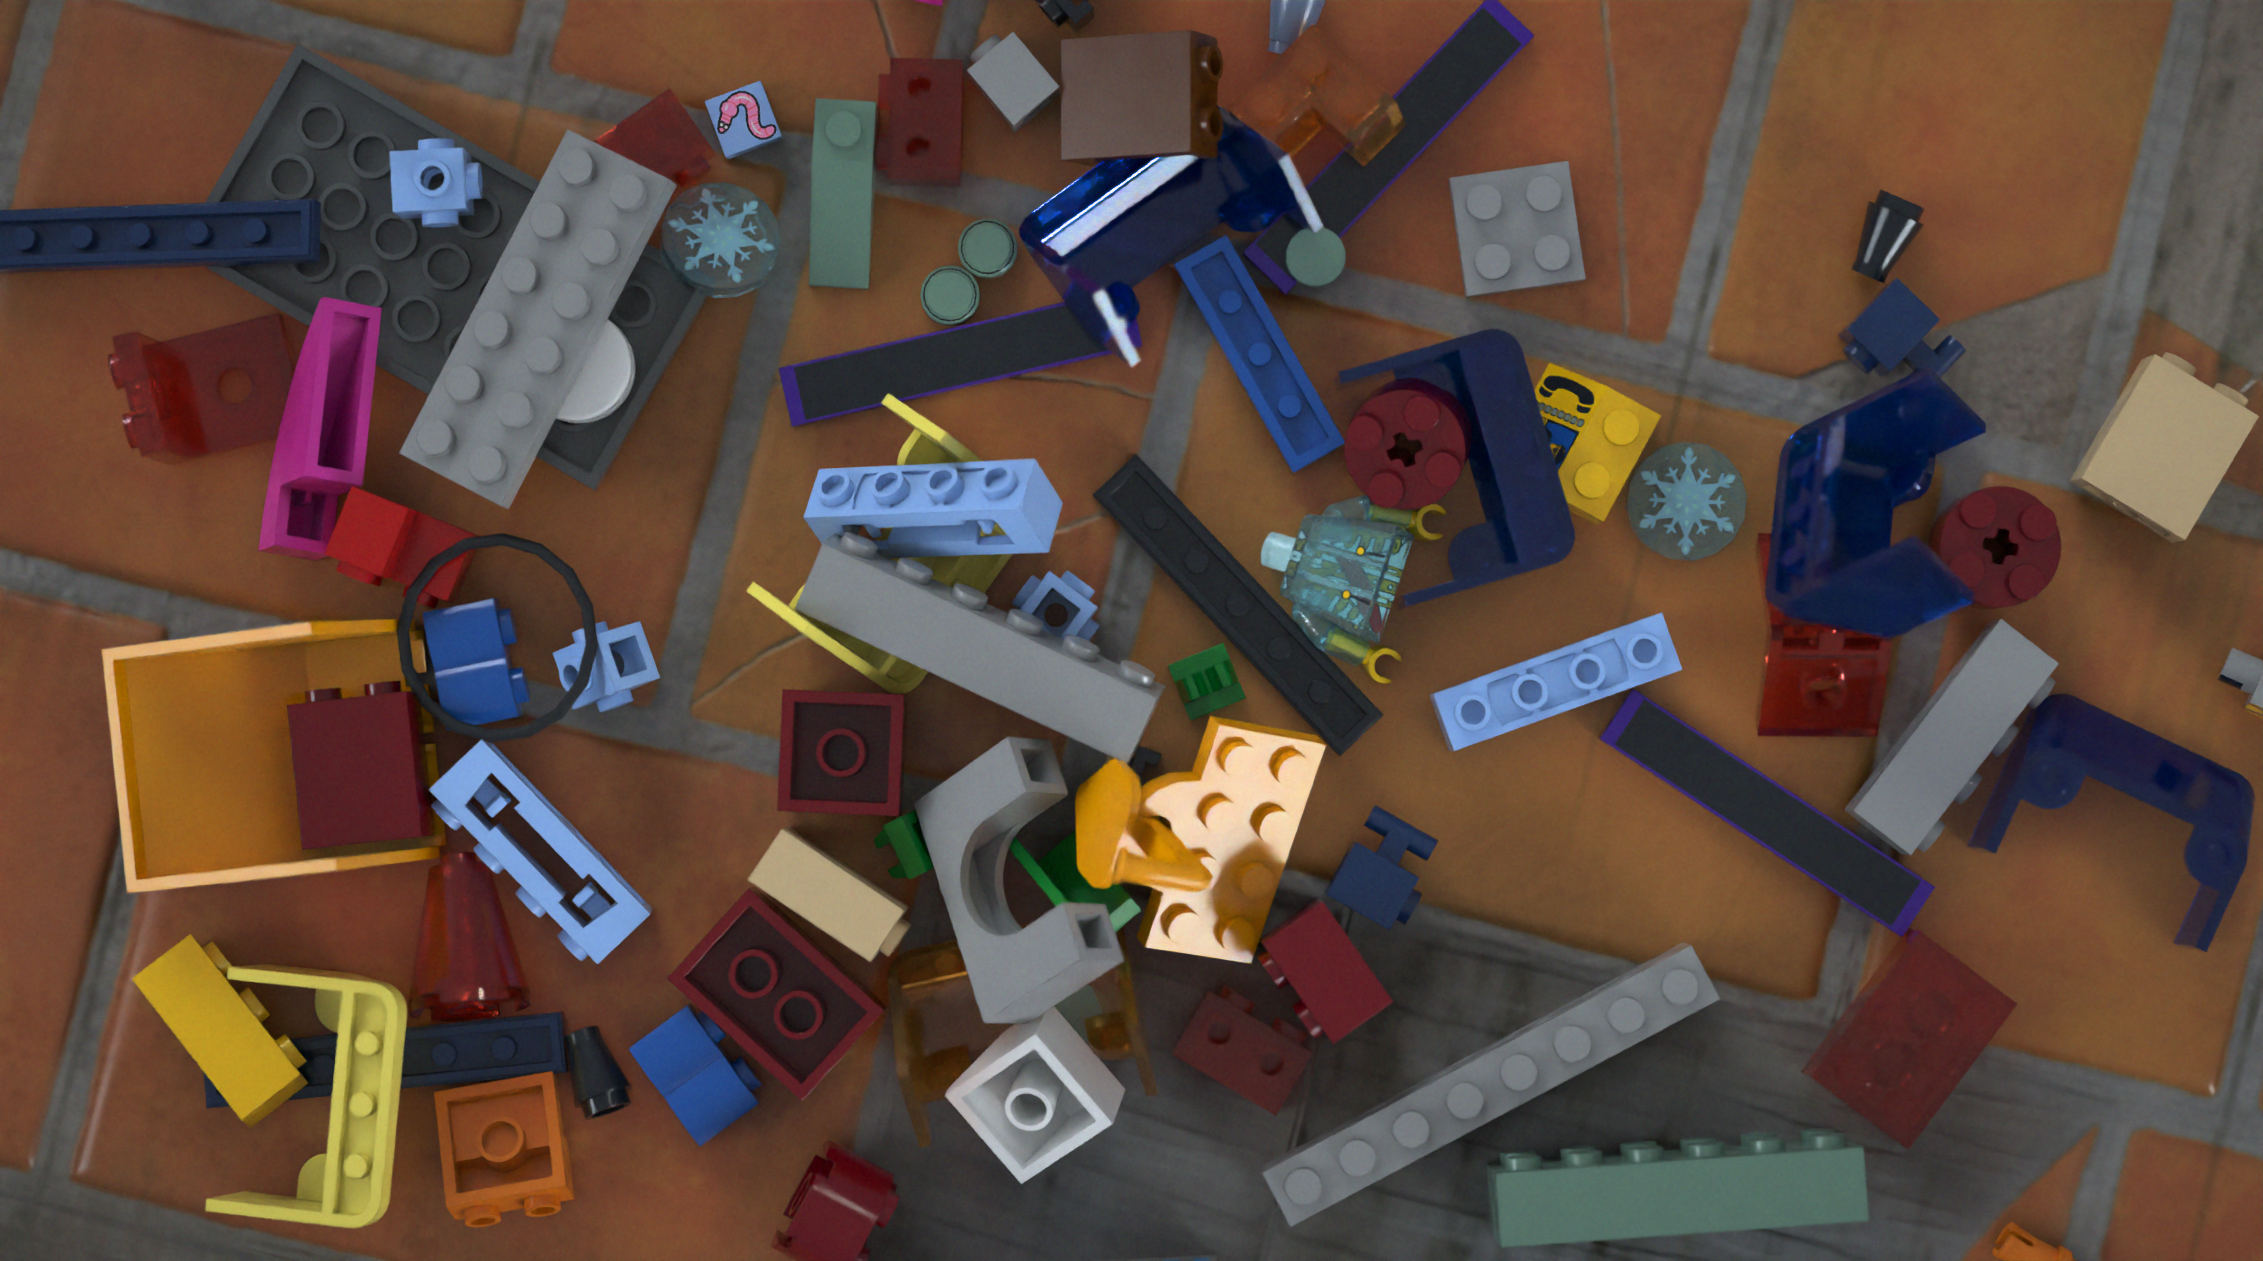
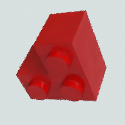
(396, 542)

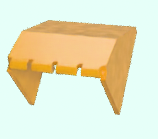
(211, 754)

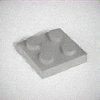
(1516, 229)

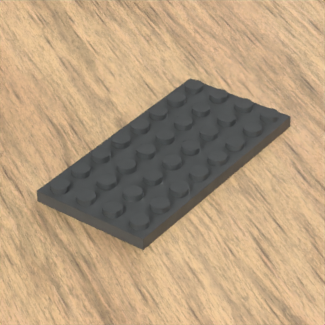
(331, 142)

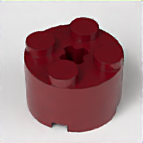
(1392, 474)
(2022, 526)
(837, 1207)

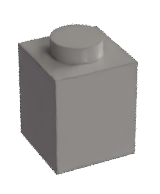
(1012, 80)

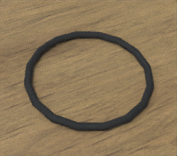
(588, 624)

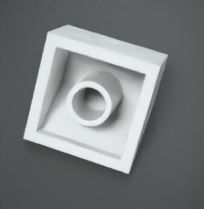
(1037, 1094)

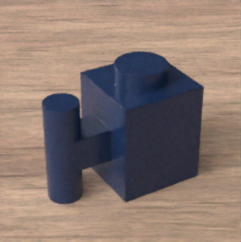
(1893, 331)
(1373, 880)

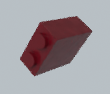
(360, 766)

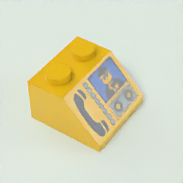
(1592, 438)

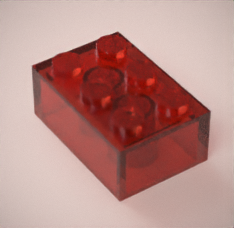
(1909, 1037)

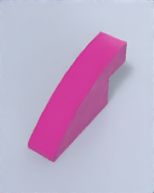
(322, 430)

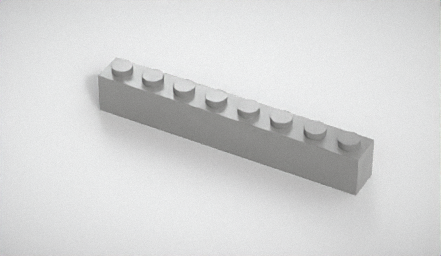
(1489, 1083)

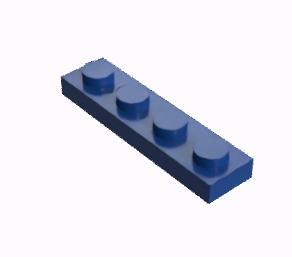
(1259, 354)

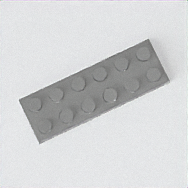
(538, 319)

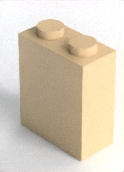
(2165, 446)
(831, 895)

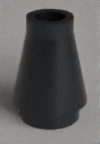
(1886, 234)
(595, 1075)

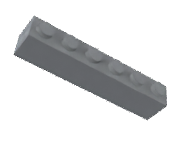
(981, 646)

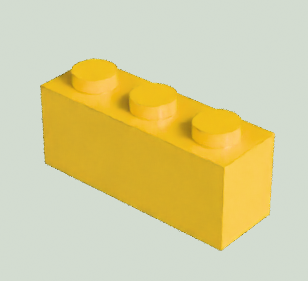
(222, 1029)

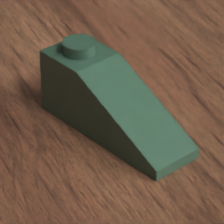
(842, 193)

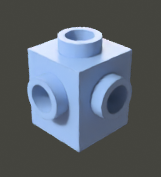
(414, 176)
(1066, 591)
(619, 665)

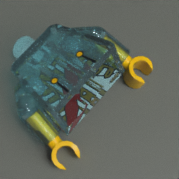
(1347, 574)

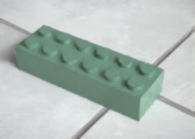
(1676, 1190)

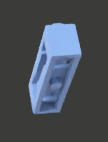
(939, 507)
(1555, 682)
(538, 888)

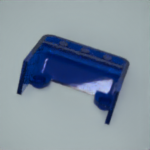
(1143, 212)
(1508, 456)
(1837, 504)
(2075, 739)

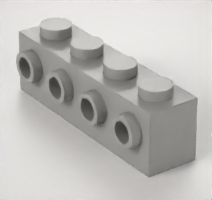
(1952, 738)

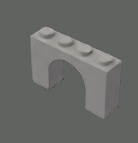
(968, 835)

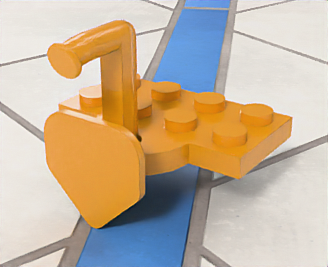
(1218, 838)

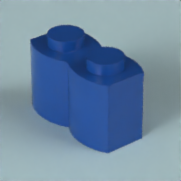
(474, 661)
(697, 1073)

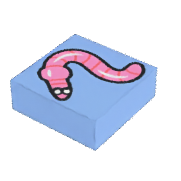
(743, 120)

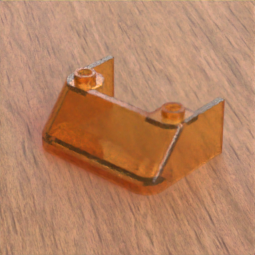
(942, 1028)

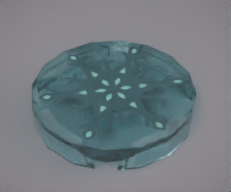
(720, 239)
(1686, 501)

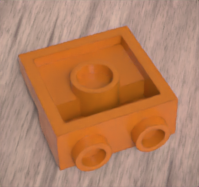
(503, 1149)

